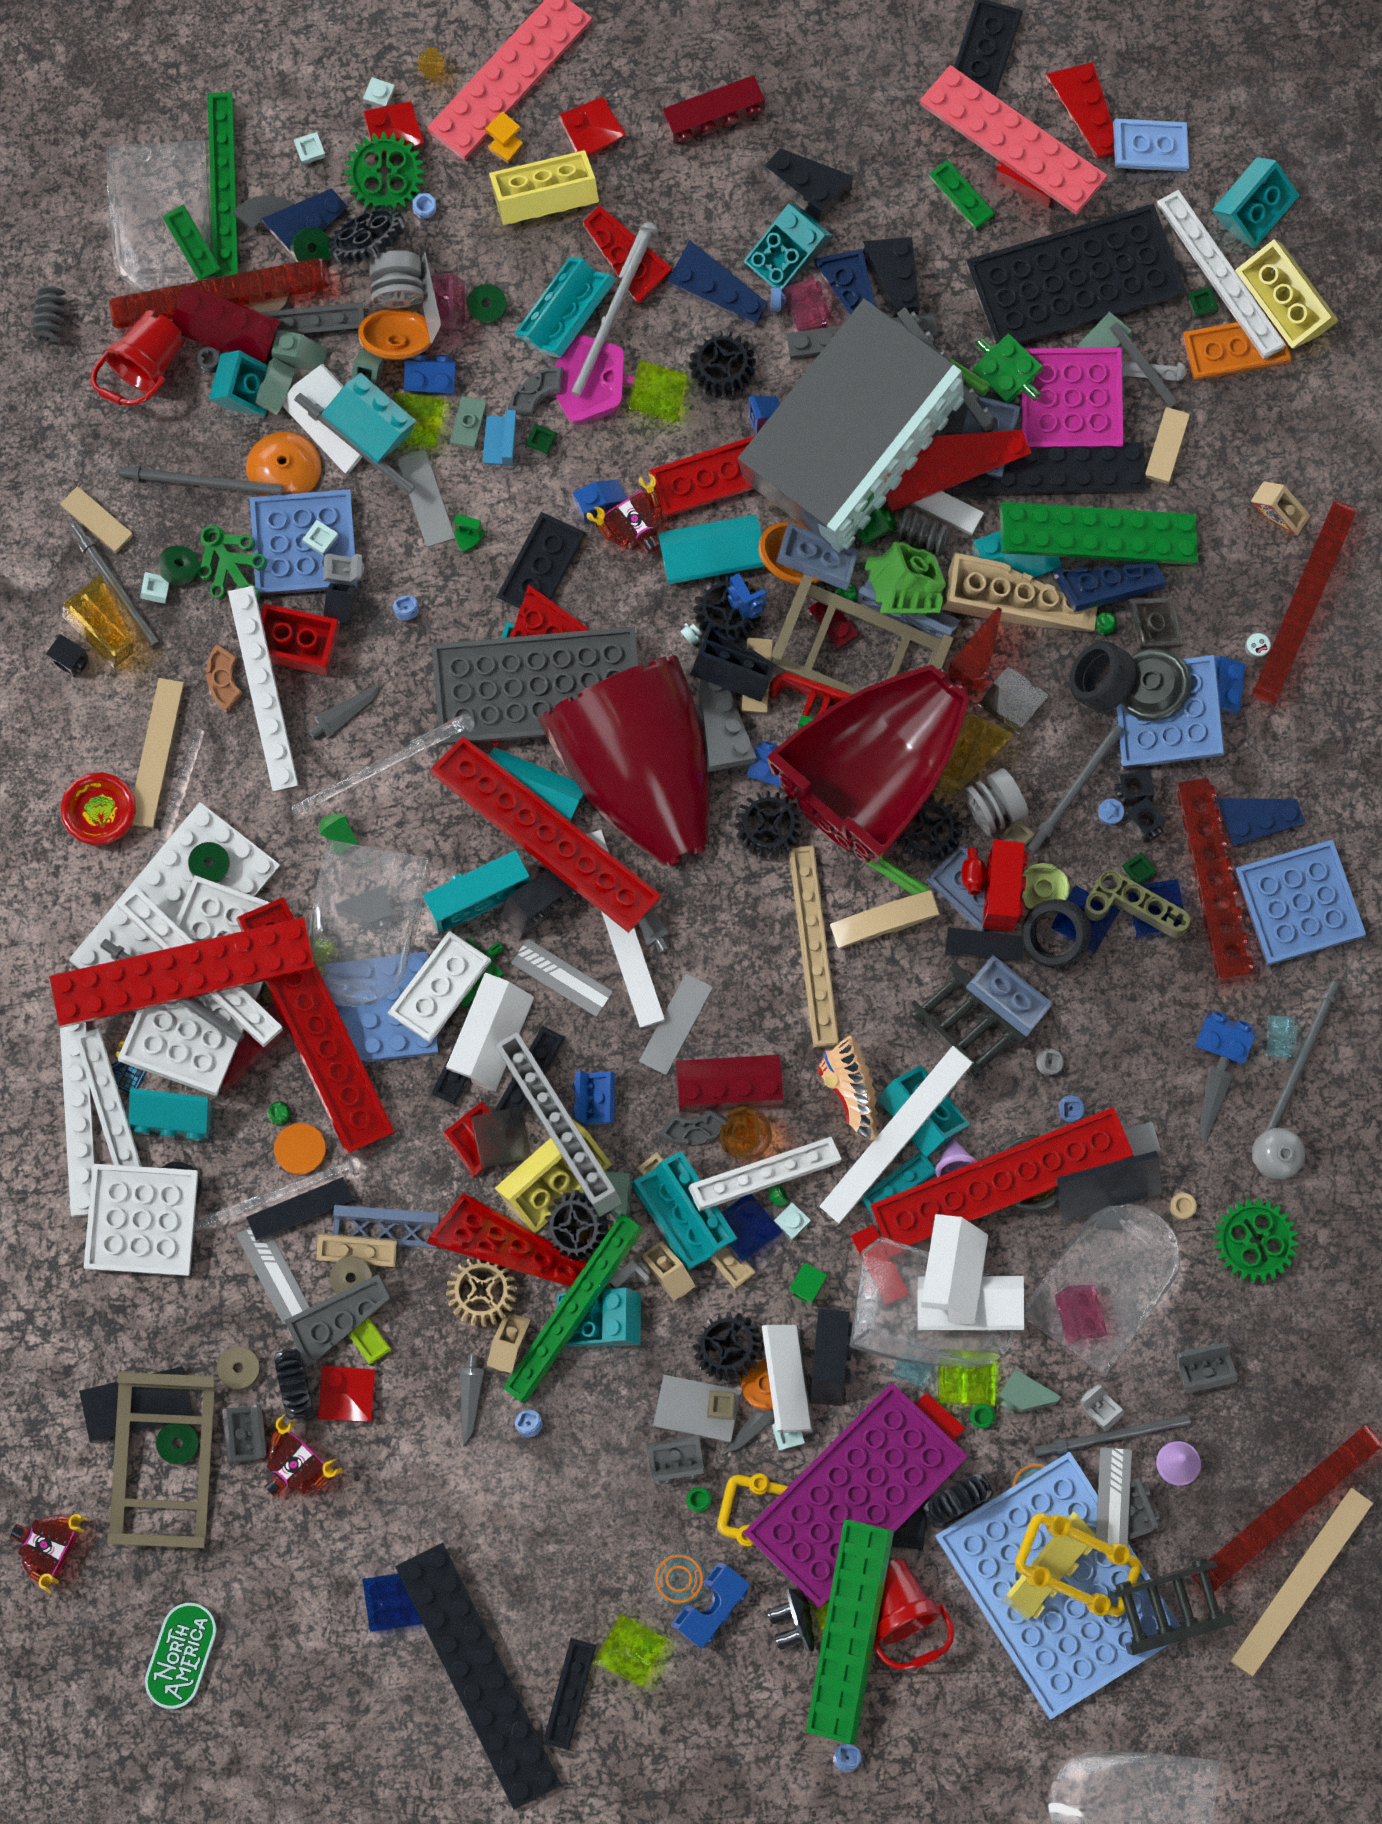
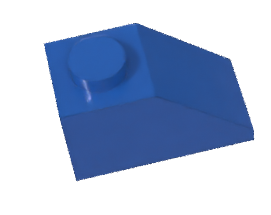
(760, 410)
(598, 494)

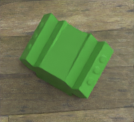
(906, 580)

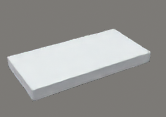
(439, 987)

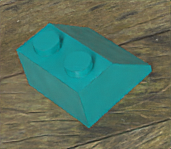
(238, 383)

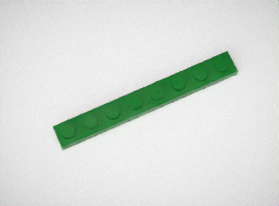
(223, 182)
(573, 1308)

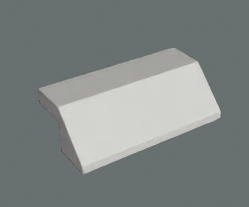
(321, 388)
(493, 1016)
(955, 1268)
(998, 1307)
(787, 1378)

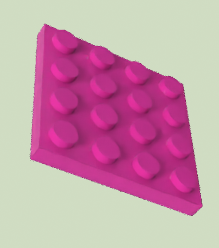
(1077, 399)

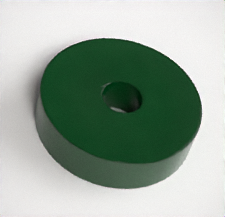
(303, 238)
(490, 314)
(173, 573)
(211, 851)
(181, 1455)

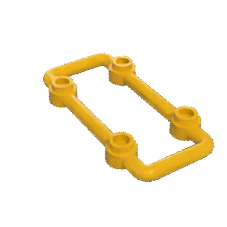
(758, 1485)
(1040, 1576)

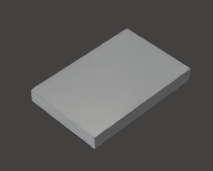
(684, 1409)

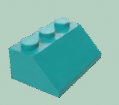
(1256, 201)
(369, 418)
(1034, 565)
(170, 1114)
(942, 1124)

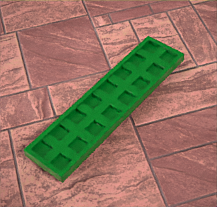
(1098, 533)
(849, 1631)

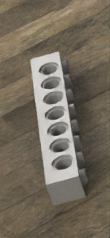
(558, 1124)

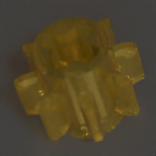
(430, 63)

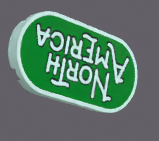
(180, 1656)

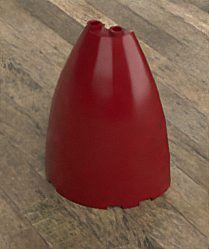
(639, 757)
(873, 759)

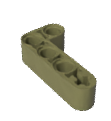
(1139, 908)

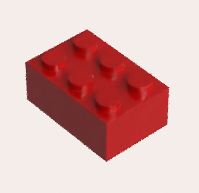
(299, 638)
(1004, 885)

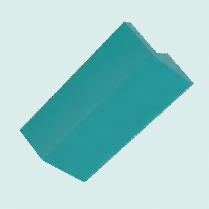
(564, 307)
(711, 549)
(551, 787)
(689, 1232)

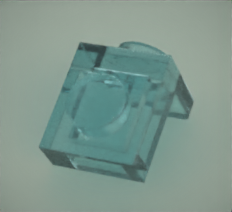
(1280, 1036)

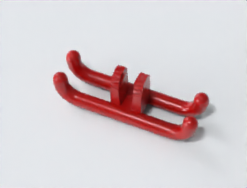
(808, 687)

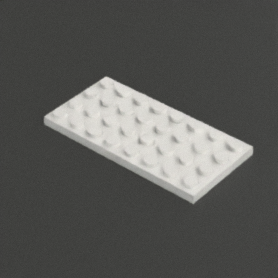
(168, 879)
(171, 1037)

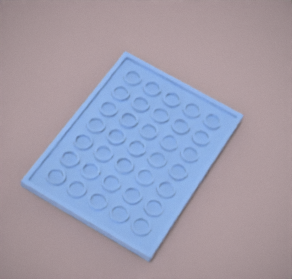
(1066, 1648)

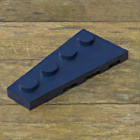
(713, 284)

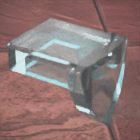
(912, 1372)

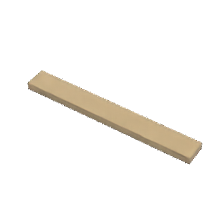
(813, 947)
(1301, 1582)

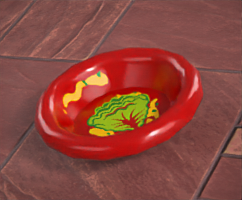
(98, 809)

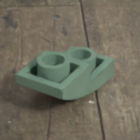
(275, 386)

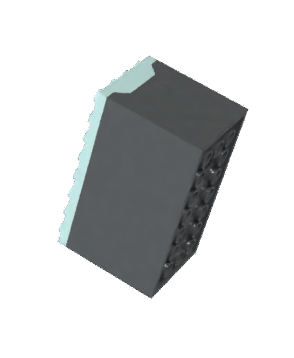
(852, 426)

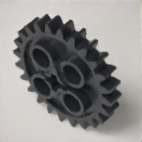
(366, 235)

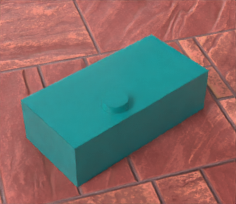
(475, 891)

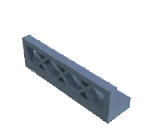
(930, 623)
(390, 1217)

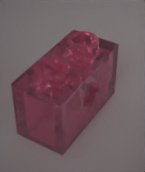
(450, 301)

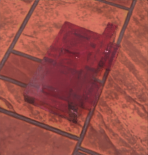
(806, 305)
(1080, 1313)

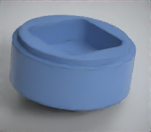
(778, 299)
(406, 608)
(1110, 812)
(1071, 1108)
(528, 1423)
(847, 1757)

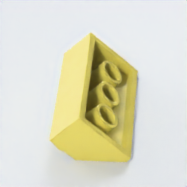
(544, 187)
(1286, 294)
(542, 1179)
(1059, 1559)

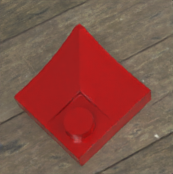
(394, 119)
(591, 127)
(463, 1141)
(346, 1394)

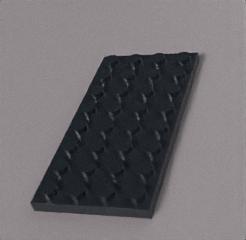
(1076, 276)

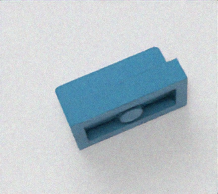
(500, 439)

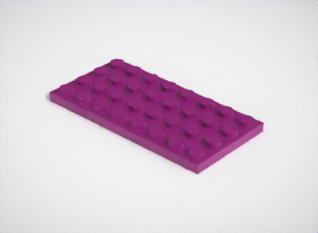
(869, 1475)

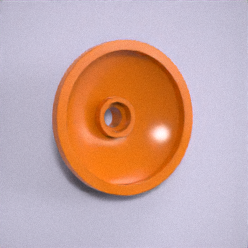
(394, 334)
(297, 475)
(769, 548)

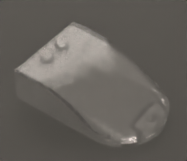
(143, 187)
(365, 920)
(1129, 1275)
(888, 1314)
(1134, 1789)

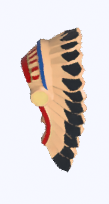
(849, 1077)

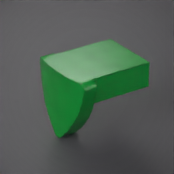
(467, 532)
(335, 828)

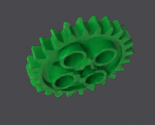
(362, 173)
(1277, 1231)

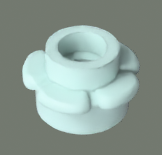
(692, 634)

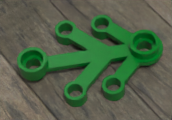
(228, 560)

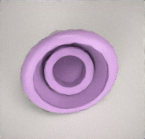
(953, 1159)
(1178, 1463)

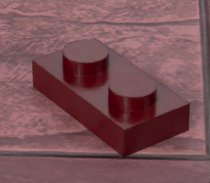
(839, 631)

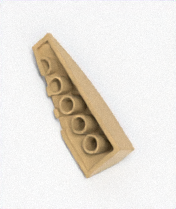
(981, 585)

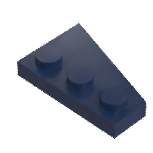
(312, 212)
(847, 278)
(1257, 818)

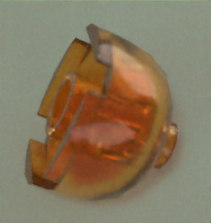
(745, 1133)

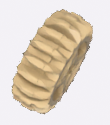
(473, 1299)

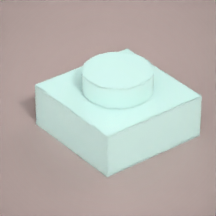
(378, 93)
(309, 148)
(320, 538)
(154, 588)
(792, 1221)
(788, 1440)

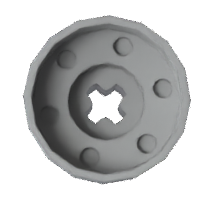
(396, 280)
(991, 803)

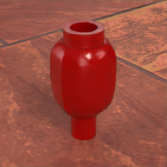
(974, 873)

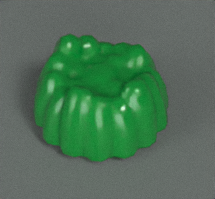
(850, 594)
(1105, 623)
(279, 1113)
(778, 1195)
(982, 1416)
(698, 1499)

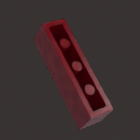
(713, 110)
(250, 1051)

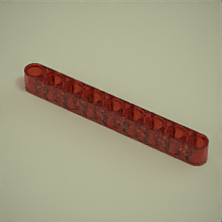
(240, 288)
(1304, 602)
(1292, 1505)

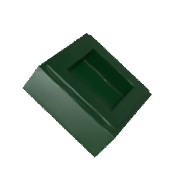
(1202, 302)
(541, 440)
(1139, 869)

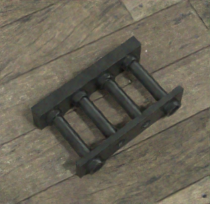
(958, 980)
(1190, 1625)

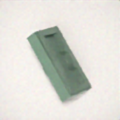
(468, 422)

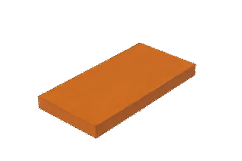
(1227, 351)

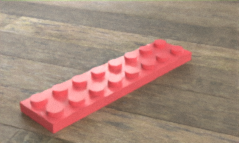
(509, 75)
(1013, 140)

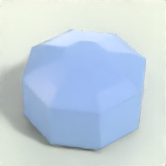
(424, 206)

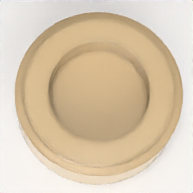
(1183, 1206)

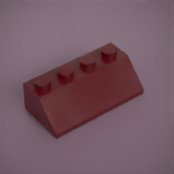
(224, 323)
(729, 1083)

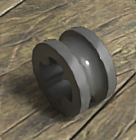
(206, 352)

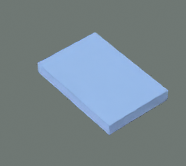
(1151, 145)

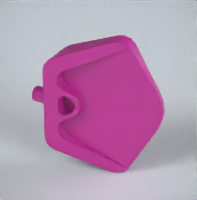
(604, 385)

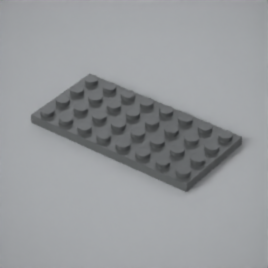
(517, 679)

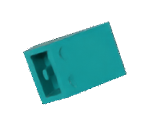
(788, 246)
(611, 1320)

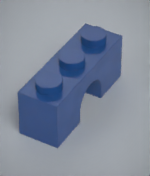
(727, 1590)

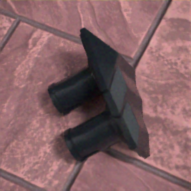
(799, 1609)

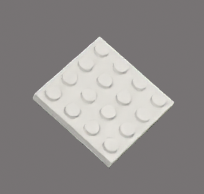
(141, 1219)

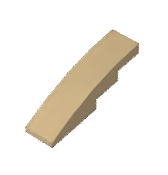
(885, 919)

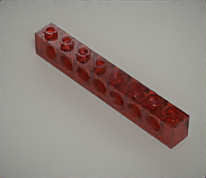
(1225, 969)

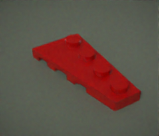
(1084, 100)
(615, 245)

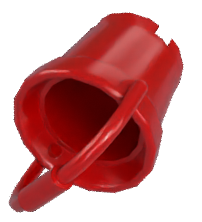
(140, 358)
(906, 1612)

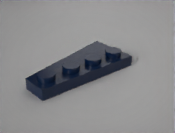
(1107, 585)

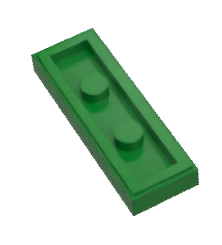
(961, 195)
(191, 243)

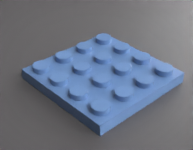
(278, 532)
(1187, 734)
(1300, 902)
(378, 1034)

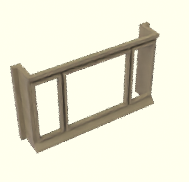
(939, 645)
(124, 1417)

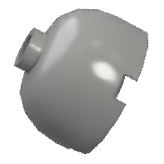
(1278, 1153)

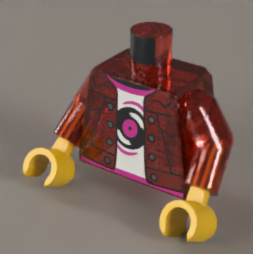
(633, 520)
(295, 1463)
(47, 1546)

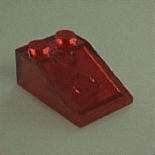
(974, 659)

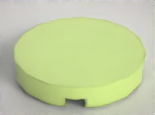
(1043, 884)

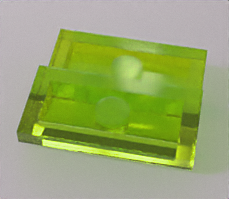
(657, 390)
(428, 416)
(966, 1385)

